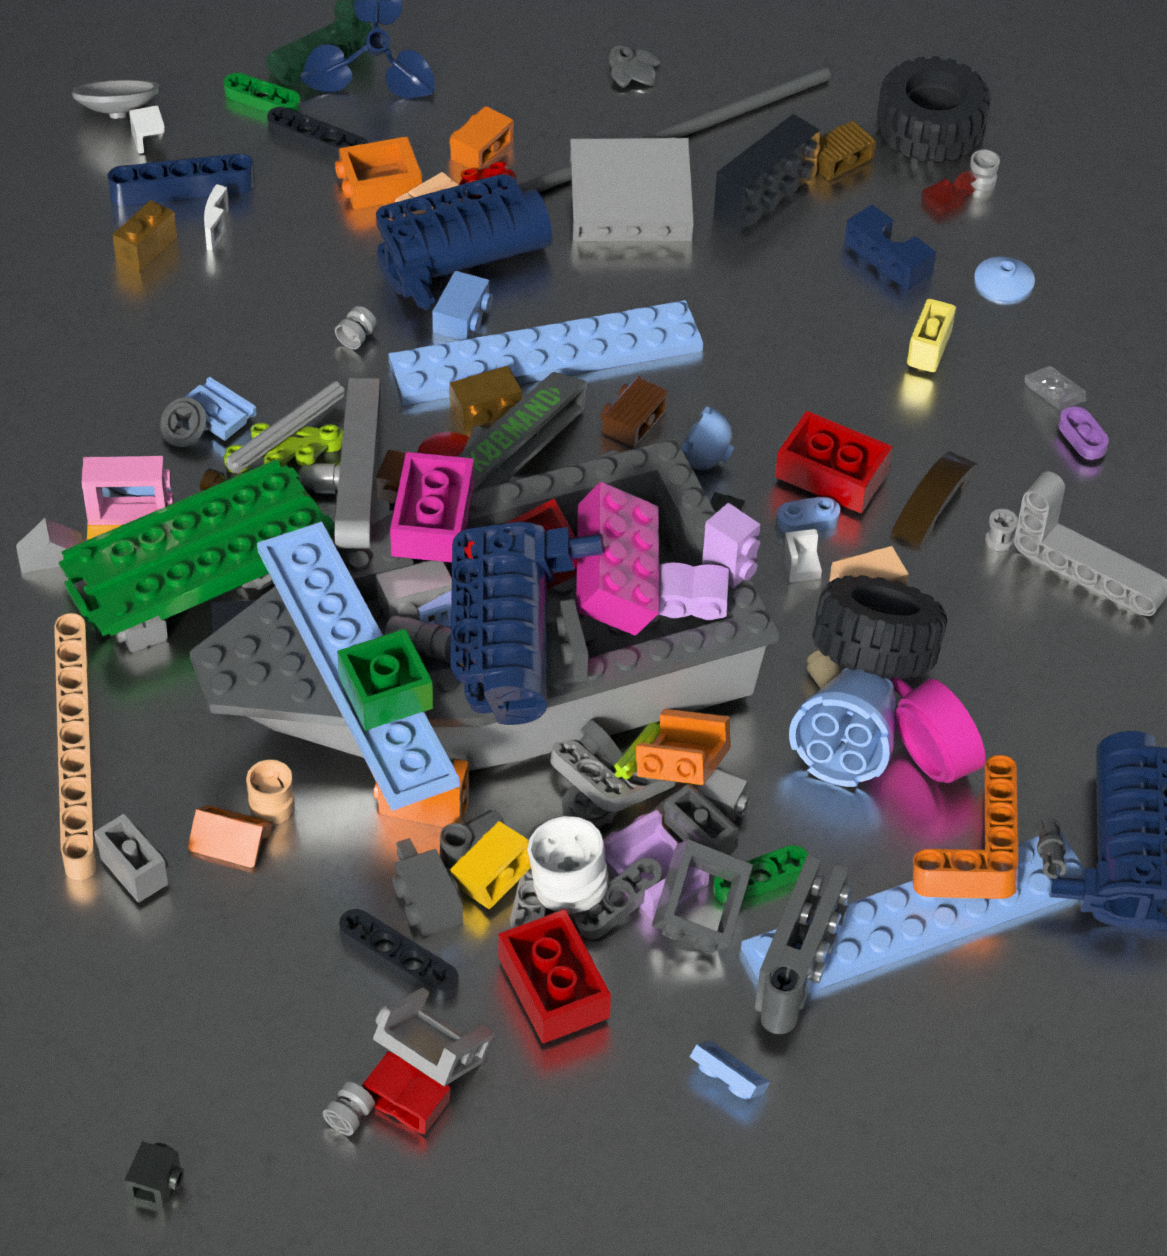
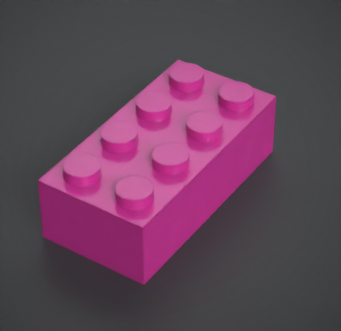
(624, 580)

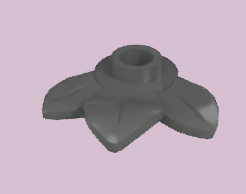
(632, 65)

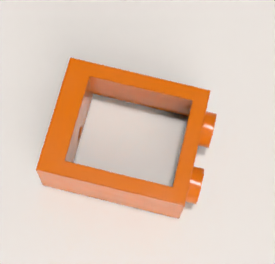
(376, 154)

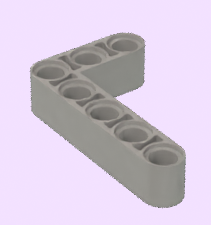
(1078, 557)

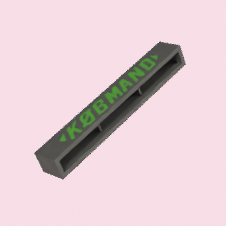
(525, 429)

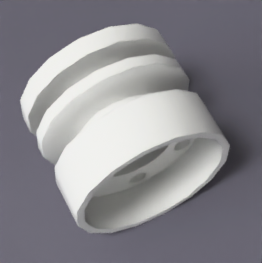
(568, 864)

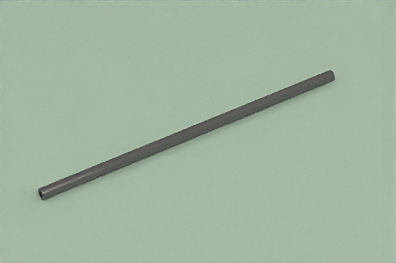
(702, 121)

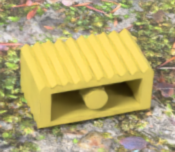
(931, 335)

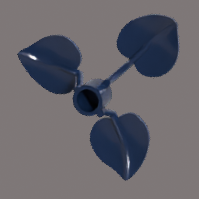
(407, 78)

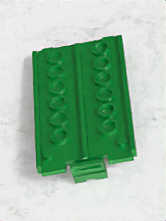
(187, 549)

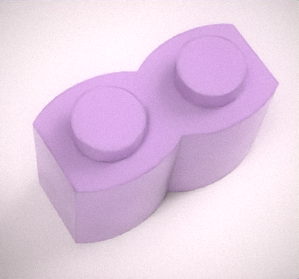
(693, 590)

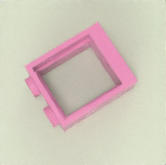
(124, 472)

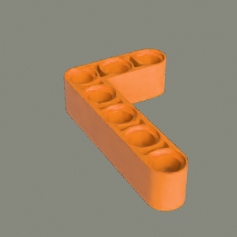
(984, 872)

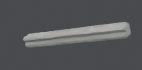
(285, 427)

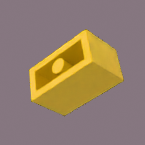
(492, 865)

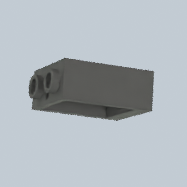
(715, 863)

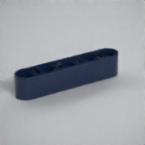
(180, 179)

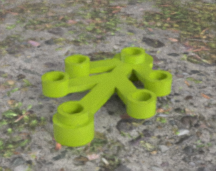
(306, 449)

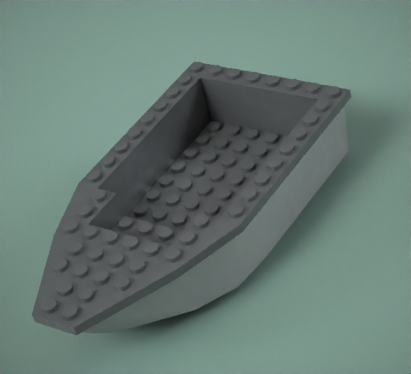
(685, 663)

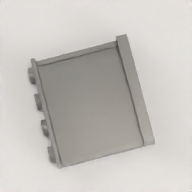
(631, 189)

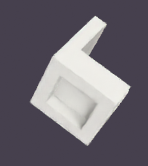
(145, 124)
(801, 556)

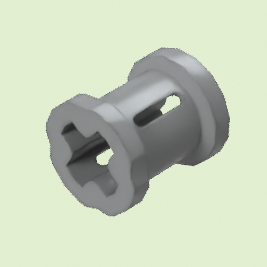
(1004, 529)

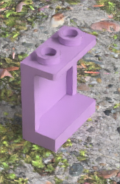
(649, 840)

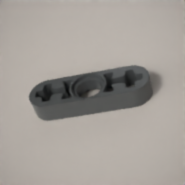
(618, 913)

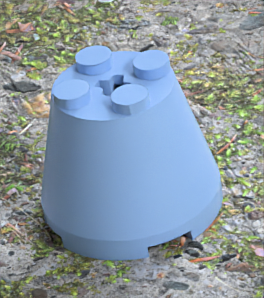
(846, 728)

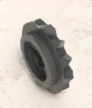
(171, 422)
(574, 806)

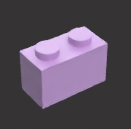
(733, 543)

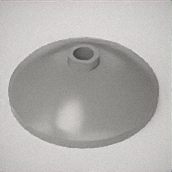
(116, 95)

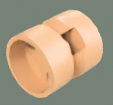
(270, 791)

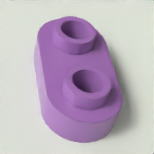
(1086, 436)

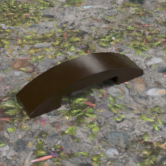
(931, 497)

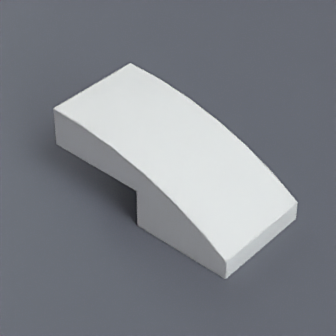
(214, 216)

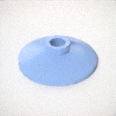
(1004, 278)

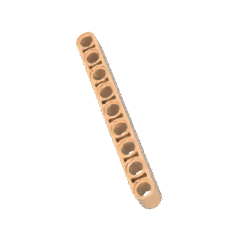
(75, 747)

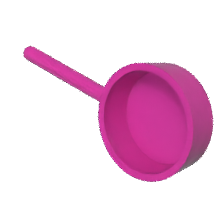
(938, 730)

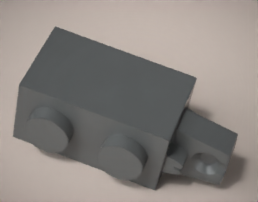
(426, 889)

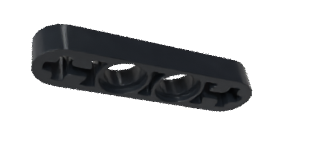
(288, 122)
(402, 950)

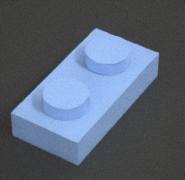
(719, 1063)

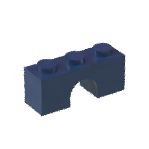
(904, 262)

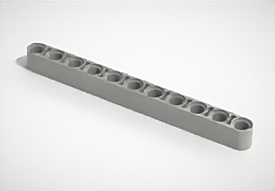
(358, 464)

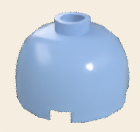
(708, 440)

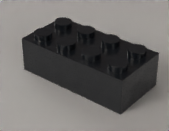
(766, 173)

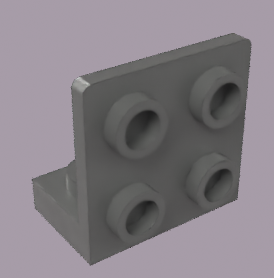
(566, 647)

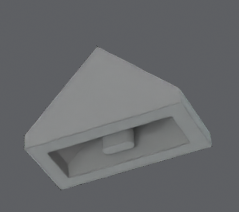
(44, 544)

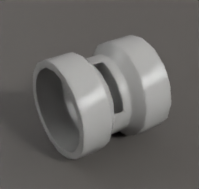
(984, 168)
(352, 331)
(349, 1107)

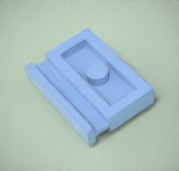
(224, 407)

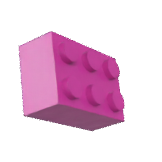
(431, 506)

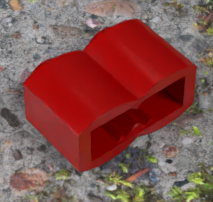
(406, 1093)

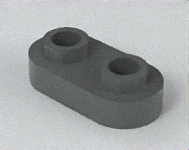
(600, 743)

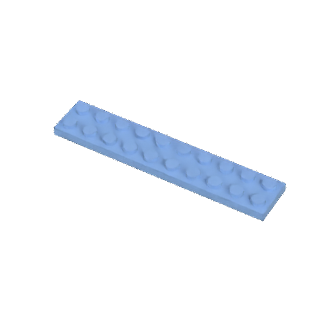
(559, 347)
(334, 616)
(905, 923)

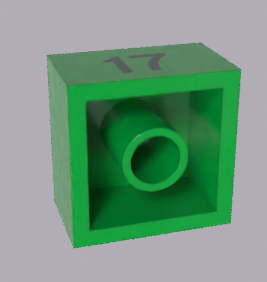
(385, 679)

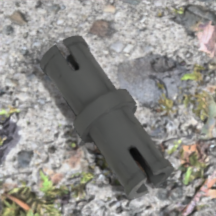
(1051, 848)

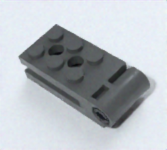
(790, 972)

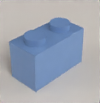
(461, 306)

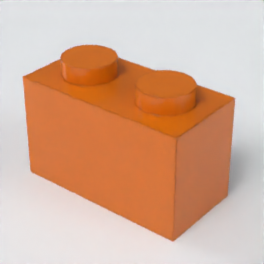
(481, 139)

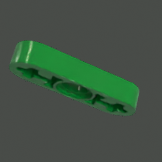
(243, 89)
(772, 863)

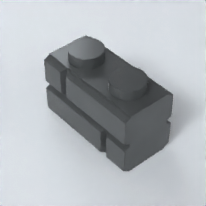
(699, 820)

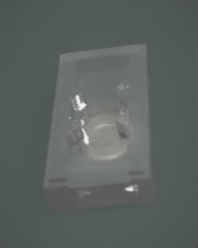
(1055, 388)

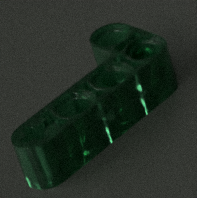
(345, 33)

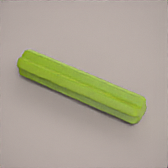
(627, 763)

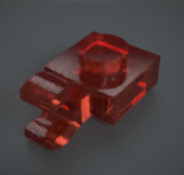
(947, 196)

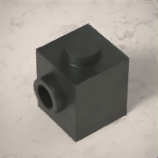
(153, 1174)

